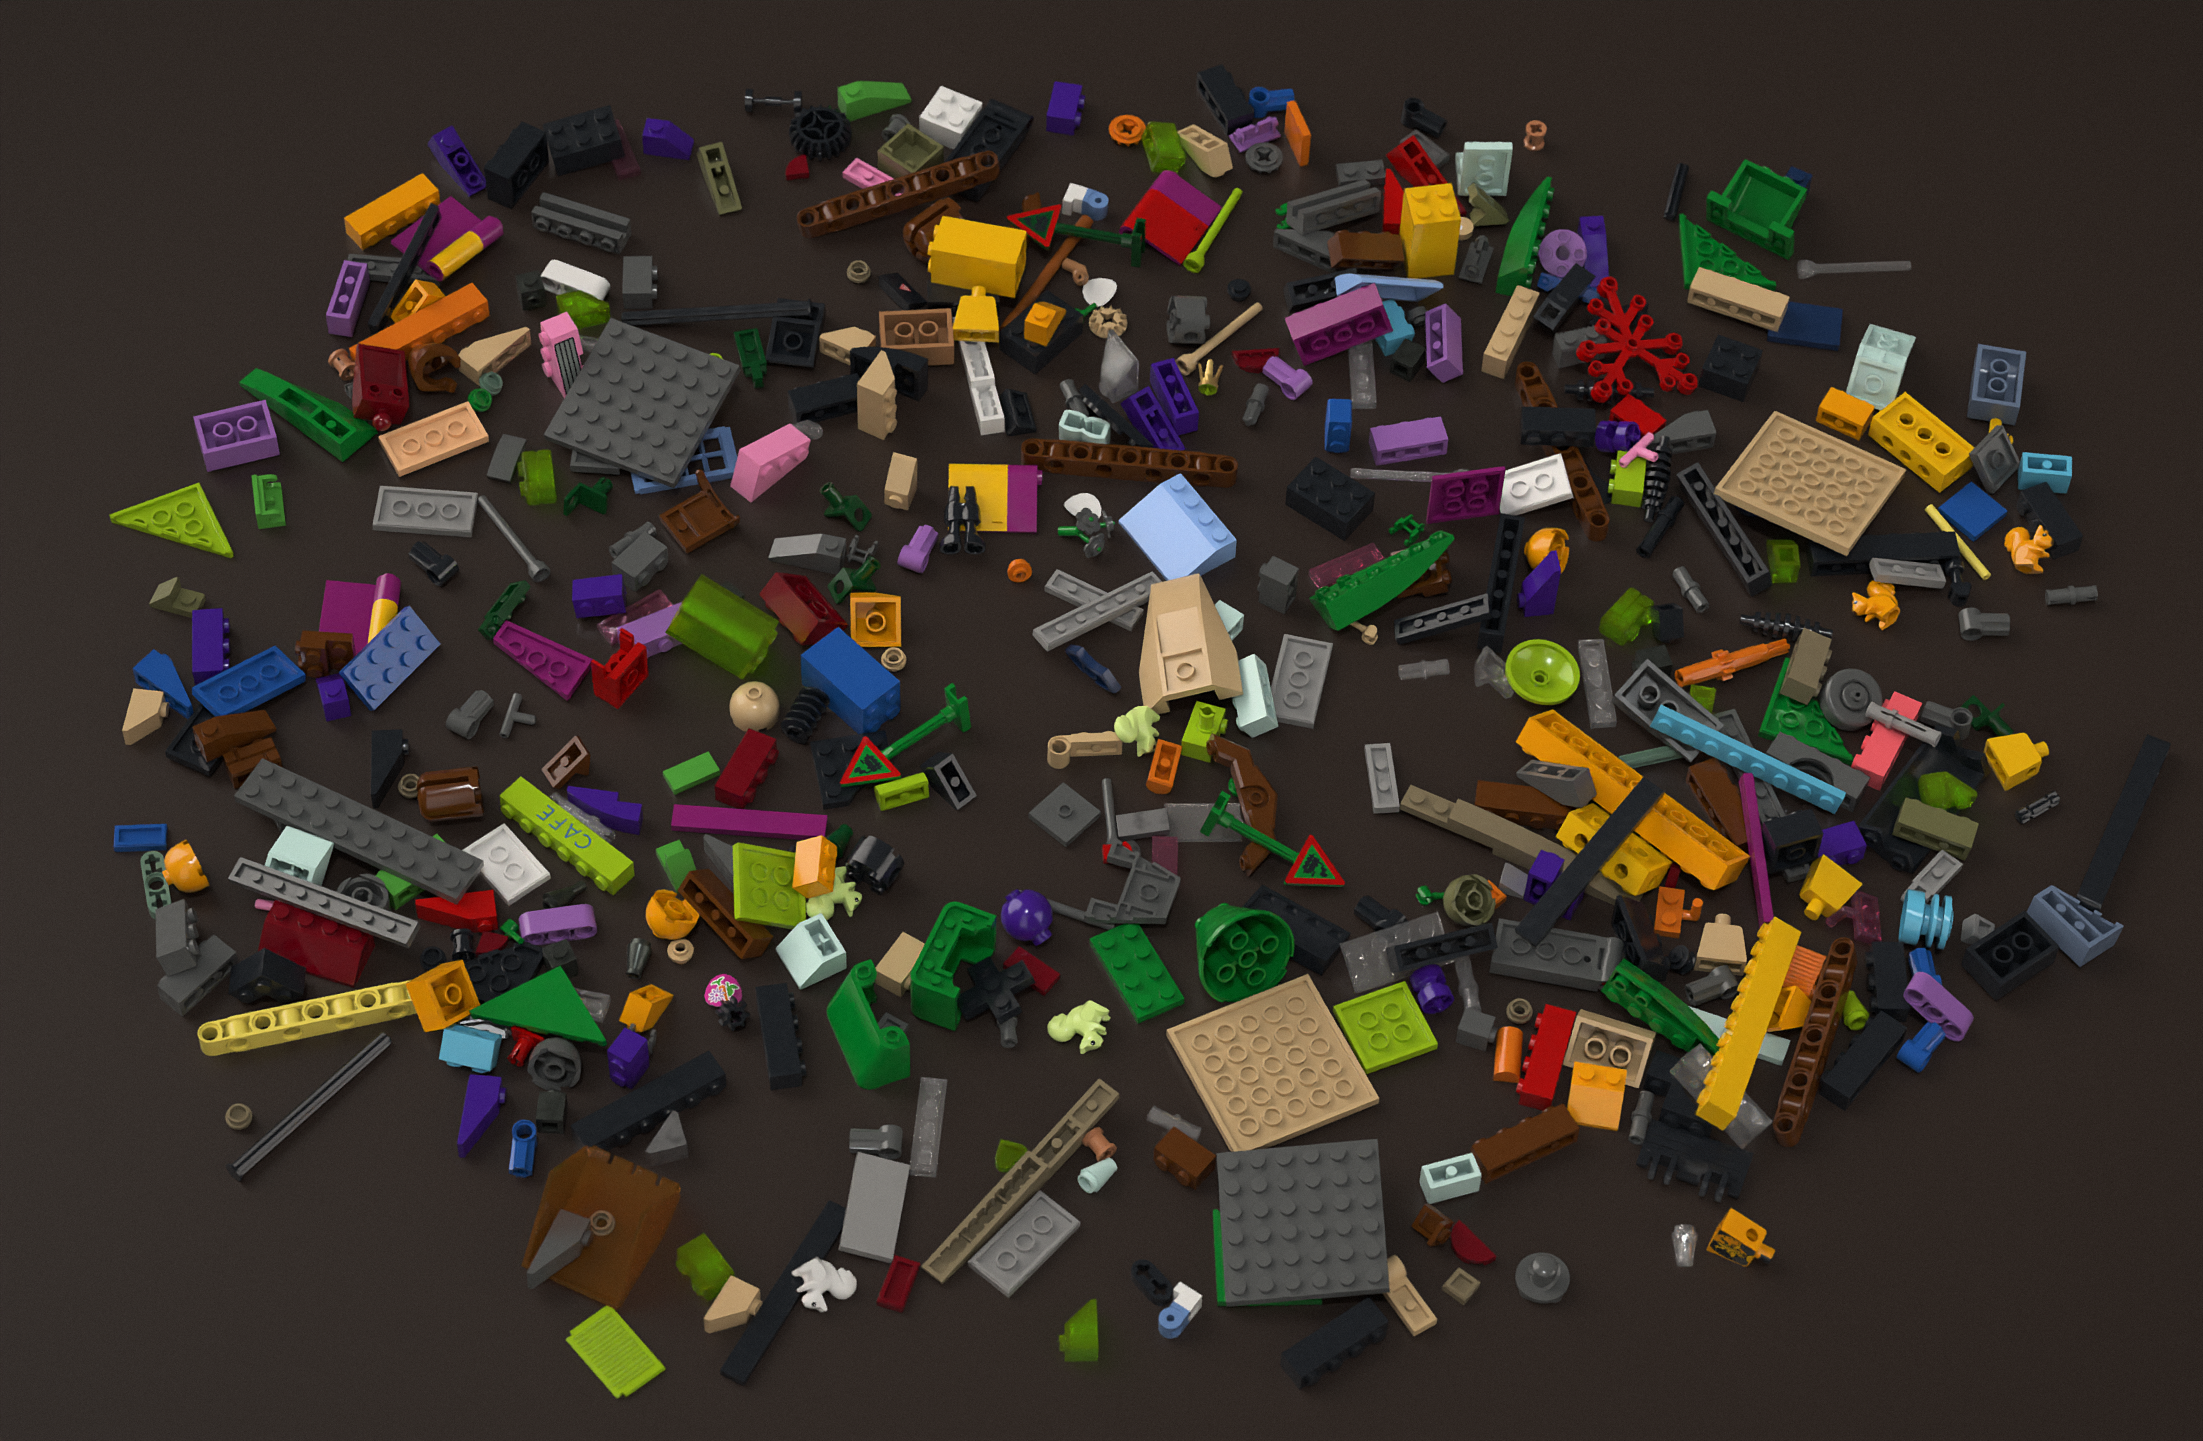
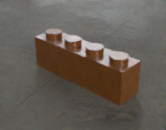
(1719, 800)
(1521, 805)
(716, 906)
(1525, 1142)

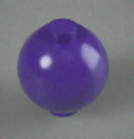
(1027, 916)

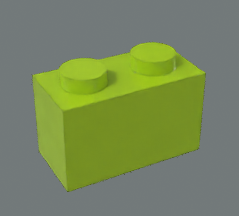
(1627, 482)

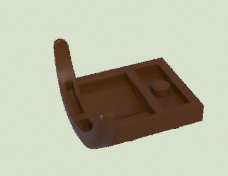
(698, 517)

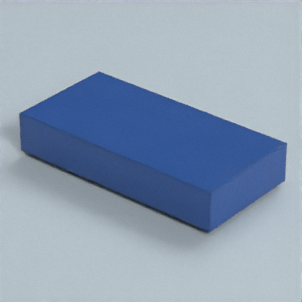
(140, 837)

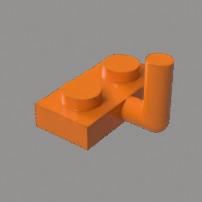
(1671, 912)

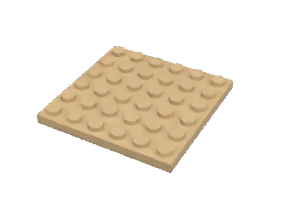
(1810, 483)
(1272, 1066)

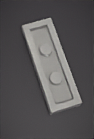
(1907, 573)
(1381, 778)

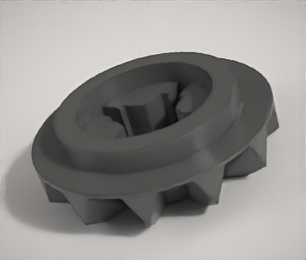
(1264, 150)

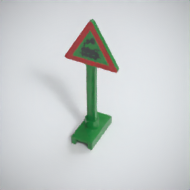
(873, 765)
(1309, 866)

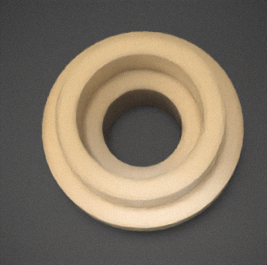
(893, 654)
(680, 957)

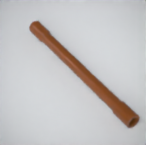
(1049, 271)

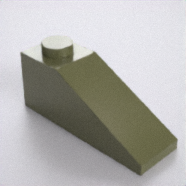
(719, 178)

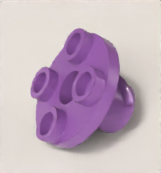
(1561, 251)

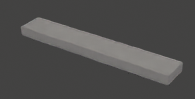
(1095, 612)

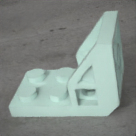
(1485, 165)
(1880, 366)

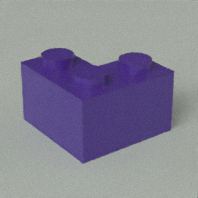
(1541, 877)

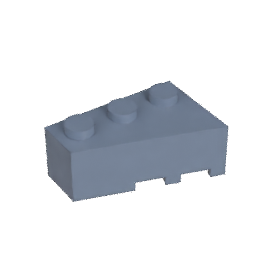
(2073, 927)

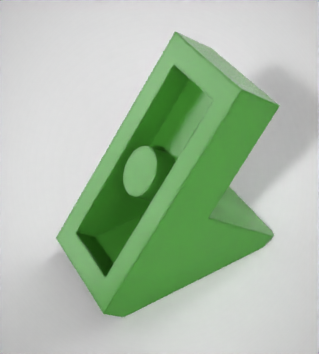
(676, 862)

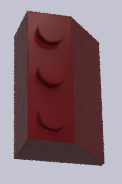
(801, 607)

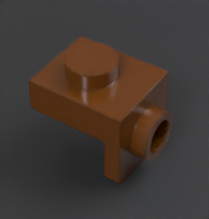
(1433, 1225)

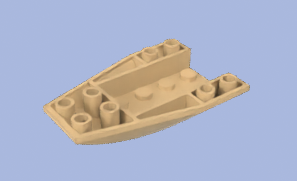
(1185, 646)

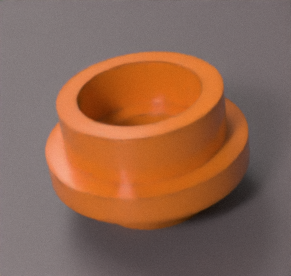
(1019, 570)

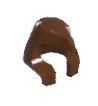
(428, 358)

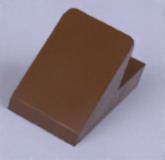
(569, 760)

